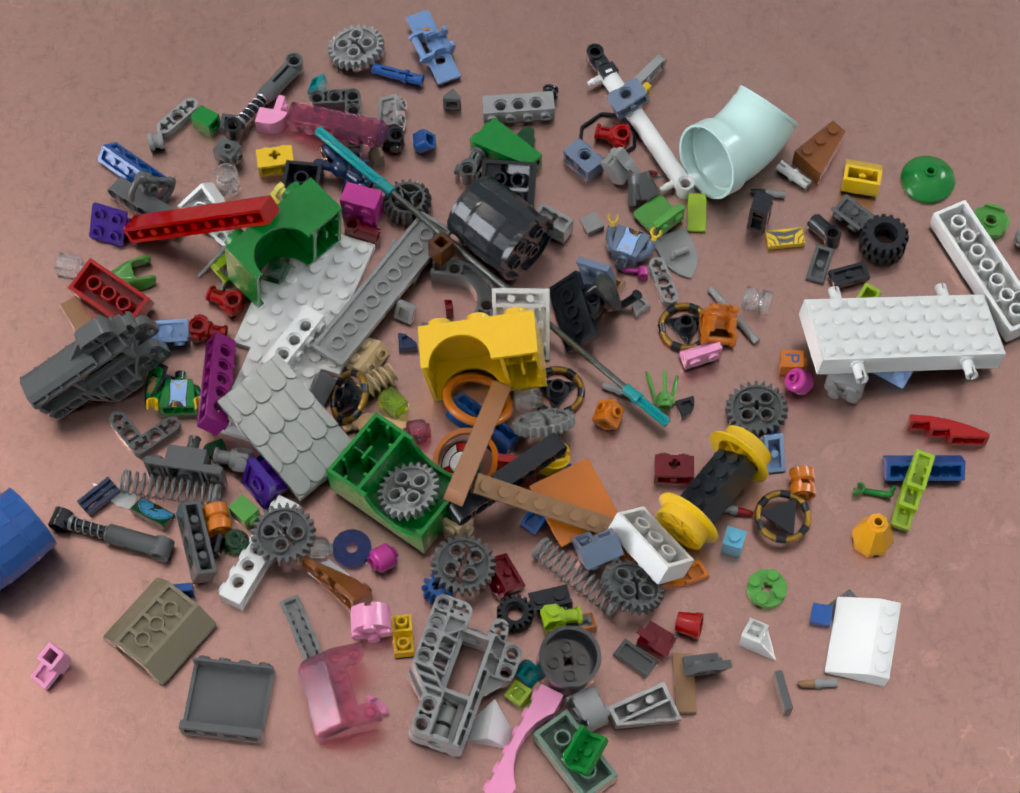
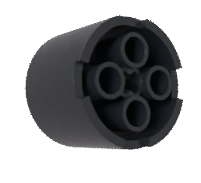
(571, 644)

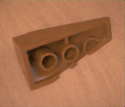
(343, 587)

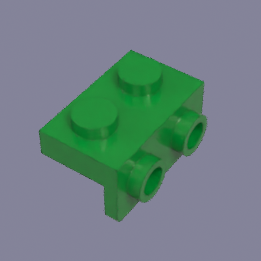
(584, 751)

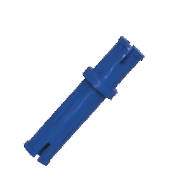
(404, 76)

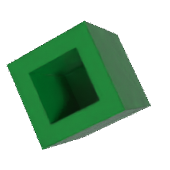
(205, 120)

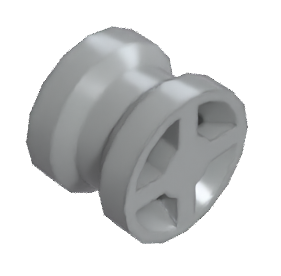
(156, 141)

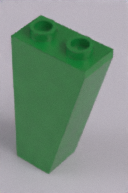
(503, 144)

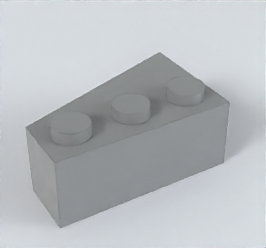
(645, 708)

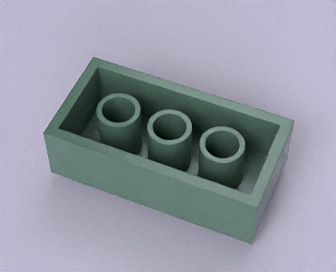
(554, 739)

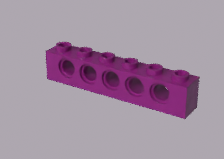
(216, 383)

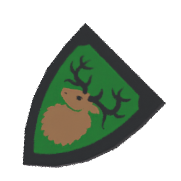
(156, 379)

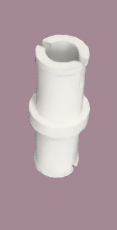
(793, 175)

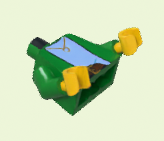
(176, 397)

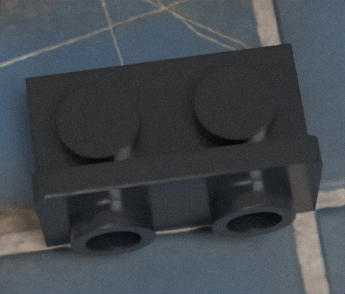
(554, 595)

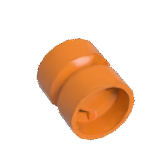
(802, 481)
(216, 518)

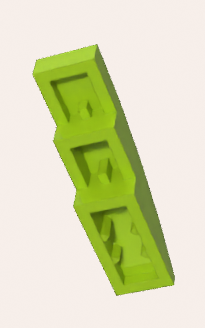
(912, 490)

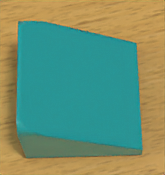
(527, 673)

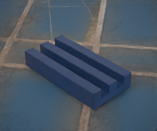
(106, 485)

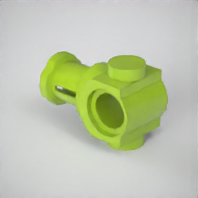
(555, 616)

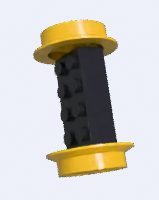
(736, 461)

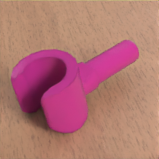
(641, 271)

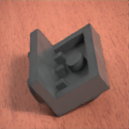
(852, 213)

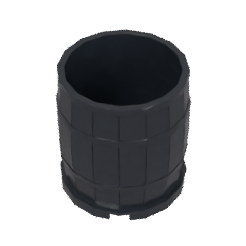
(499, 227)

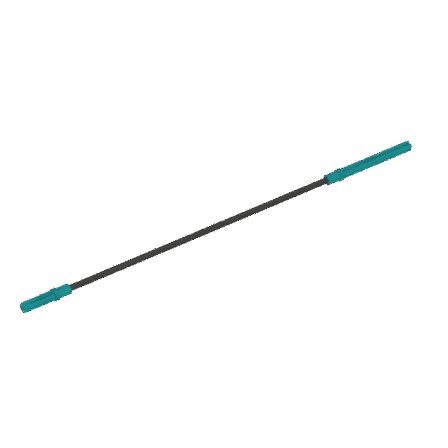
(381, 183)

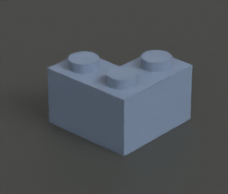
(597, 549)

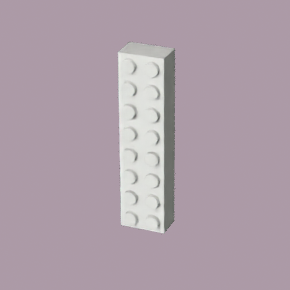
(980, 264)

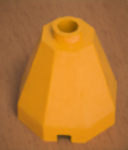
(872, 535)

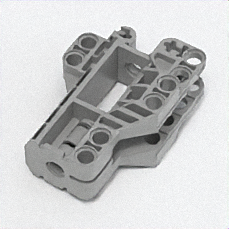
(445, 629)

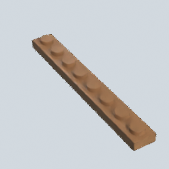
(540, 504)

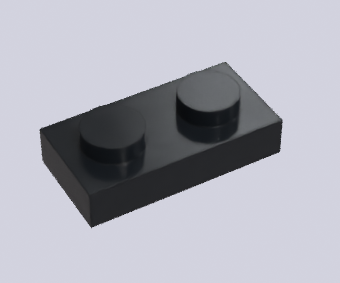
(849, 275)

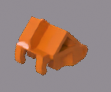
(720, 317)

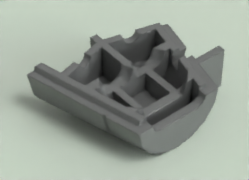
(642, 187)

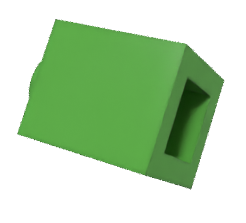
(244, 511)

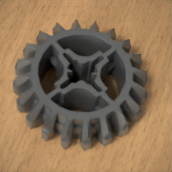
(413, 194)

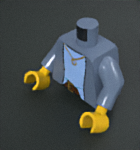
(629, 245)

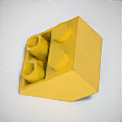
(861, 178)

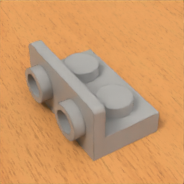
(392, 110)

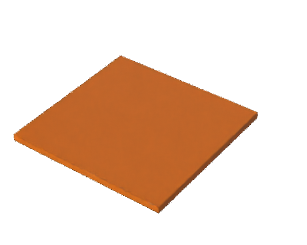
(576, 486)

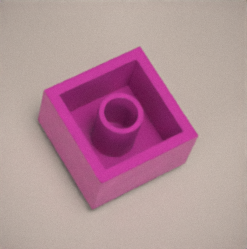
(362, 203)

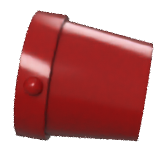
(689, 623)

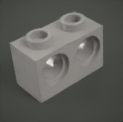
(562, 224)

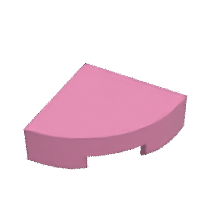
(382, 707)

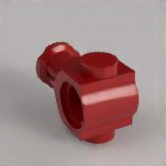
(614, 134)
(226, 299)
(207, 329)

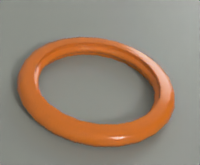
(475, 378)

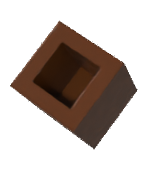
(441, 248)

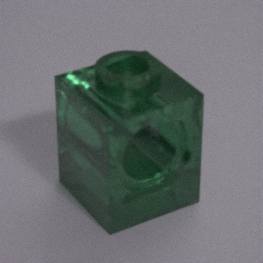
(276, 271)

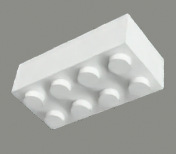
(651, 545)

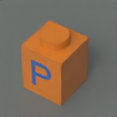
(791, 359)

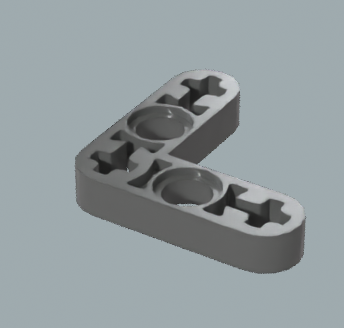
(139, 439)

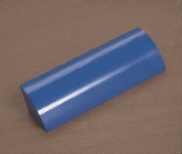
(503, 435)
(943, 468)

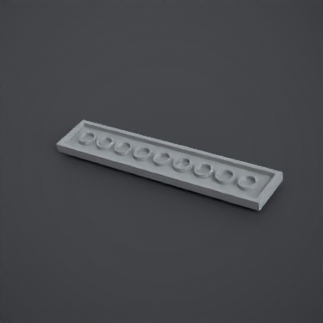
(377, 294)

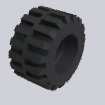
(887, 227)

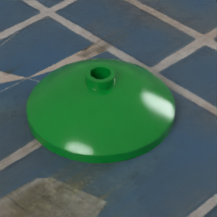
(926, 186)

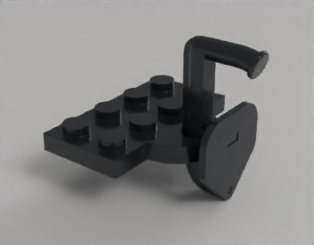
(581, 304)

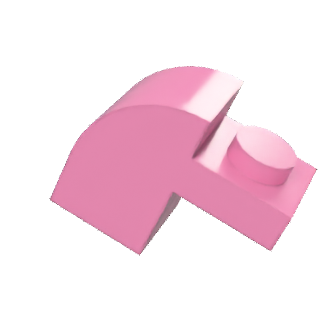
(272, 120)
(53, 663)

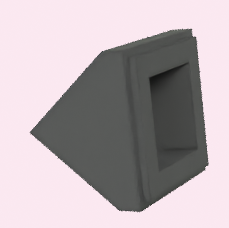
(452, 100)

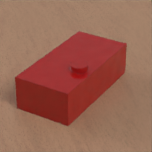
(108, 292)

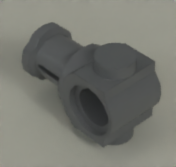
(470, 165)

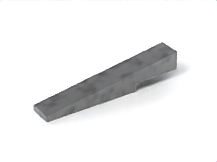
(300, 627)

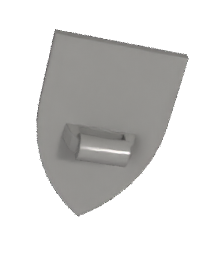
(678, 252)

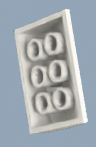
(863, 639)

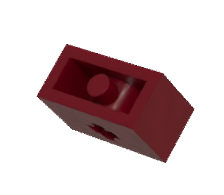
(666, 475)

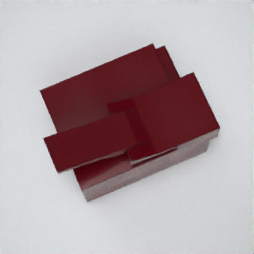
(655, 640)

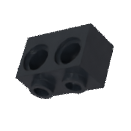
(760, 211)

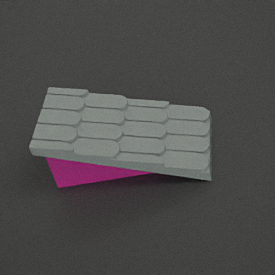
(286, 425)

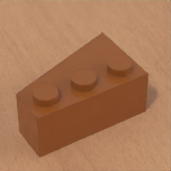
(818, 152)

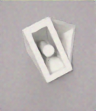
(757, 639)
(490, 727)

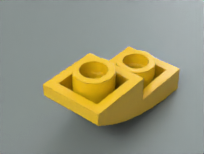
(402, 636)

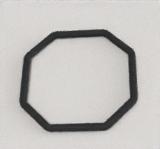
(610, 114)

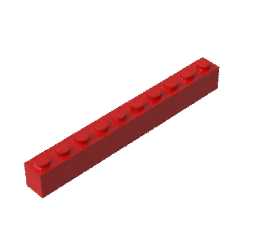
(202, 219)

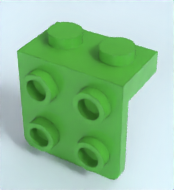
(659, 214)

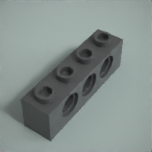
(196, 541)

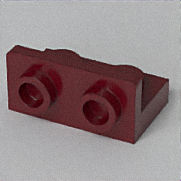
(506, 577)

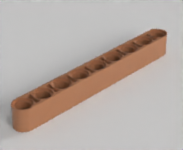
(477, 443)

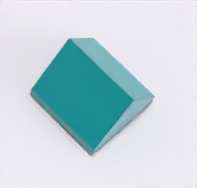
(318, 83)

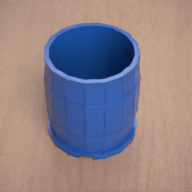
(22, 538)

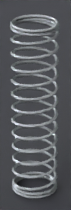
(212, 492)
(610, 610)

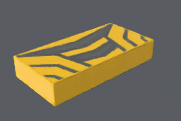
(785, 238)

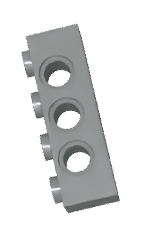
(519, 107)

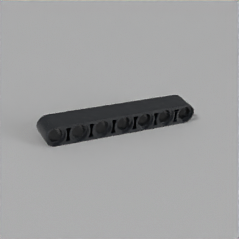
(515, 473)

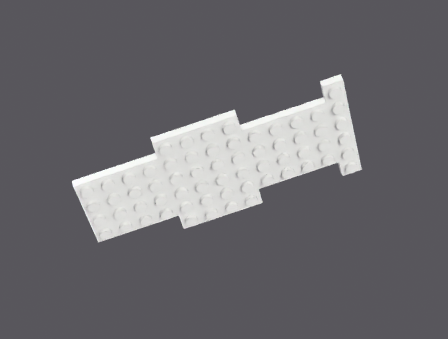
(321, 286)

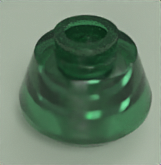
(235, 541)

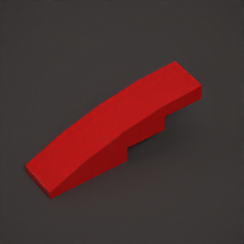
(956, 432)

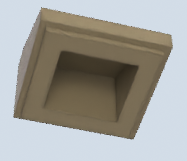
(376, 157)

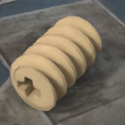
(379, 379)

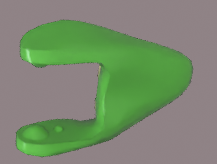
(126, 273)

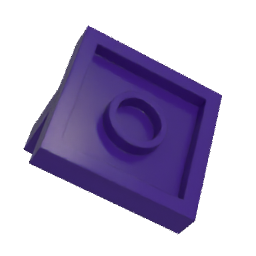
(262, 482)

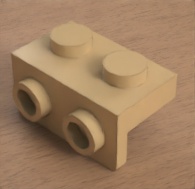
(368, 356)
(451, 528)

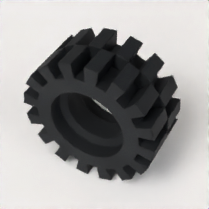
(521, 603)

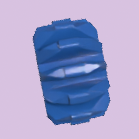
(431, 593)

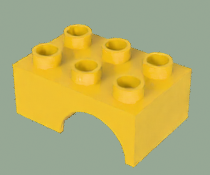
(499, 344)

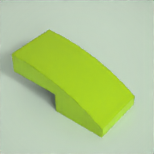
(519, 695)

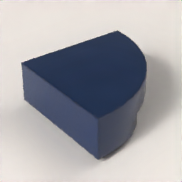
(406, 344)

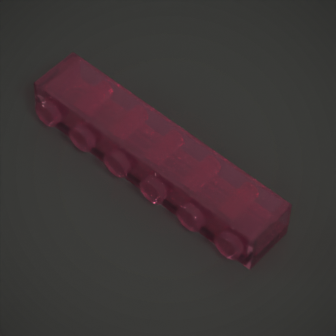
(339, 124)

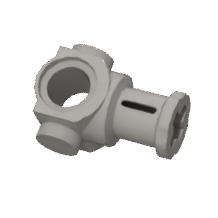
(235, 458)

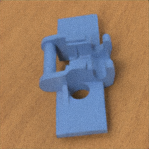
(437, 42)

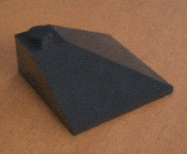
(514, 174)

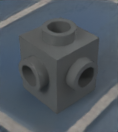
(228, 152)

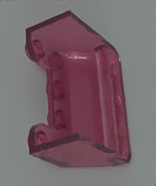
(331, 694)

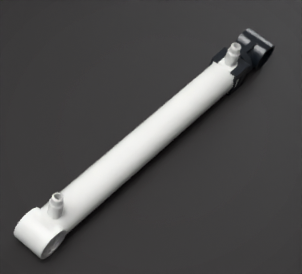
(608, 77)

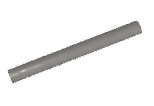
(742, 325)

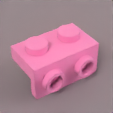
(700, 355)

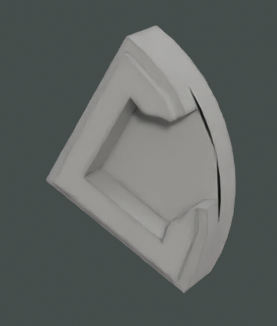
(640, 307)

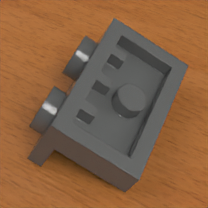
(704, 664)

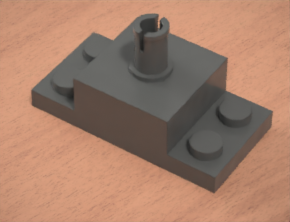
(187, 464)

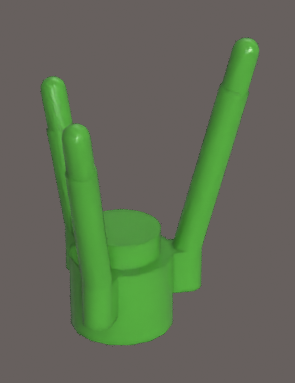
(664, 400)

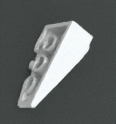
(206, 194)

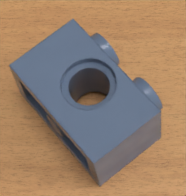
(624, 107)
(574, 156)

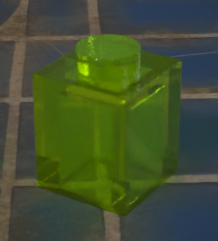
(392, 403)

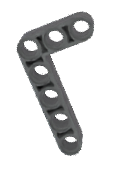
(342, 100)

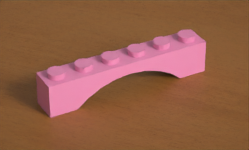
(542, 709)

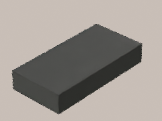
(635, 658)
(782, 692)

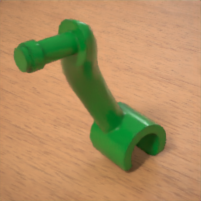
(881, 493)

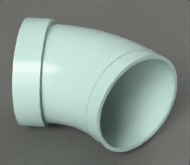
(734, 143)

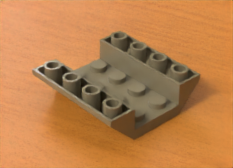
(161, 629)

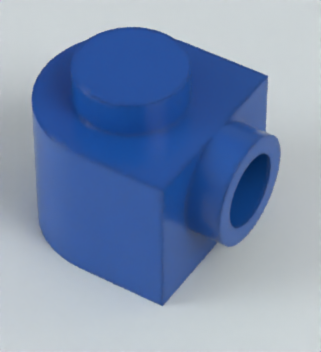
(423, 140)

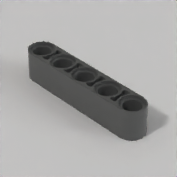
(142, 205)

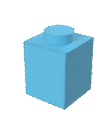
(733, 541)

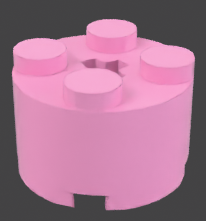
(371, 622)

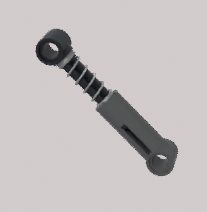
(265, 95)
(157, 546)

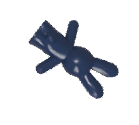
(343, 169)

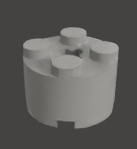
(844, 386)
(588, 708)

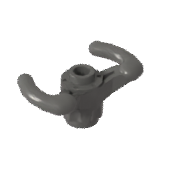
(150, 184)

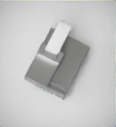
(619, 165)

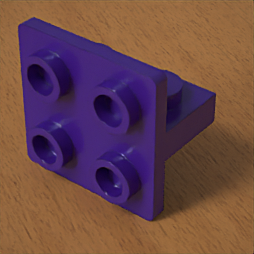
(108, 224)

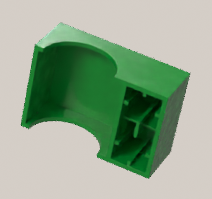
(300, 231)
(368, 460)

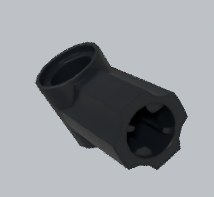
(825, 230)

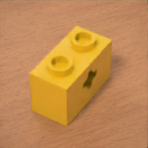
(273, 160)

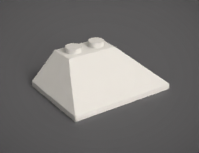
(530, 299)

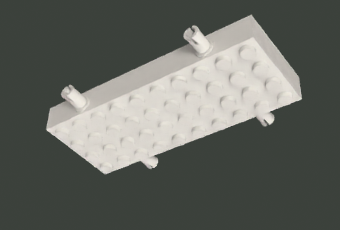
(901, 334)

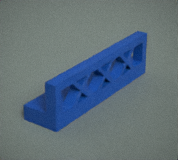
(124, 162)

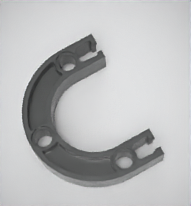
(468, 278)

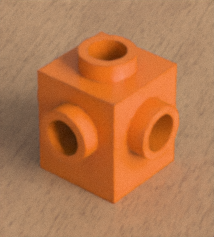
(608, 414)

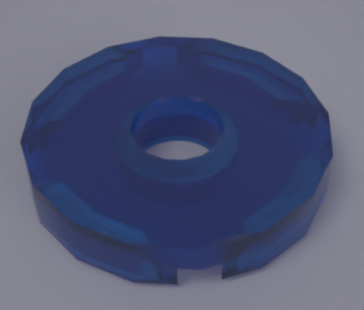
(348, 538)

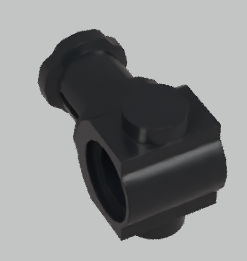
(393, 145)

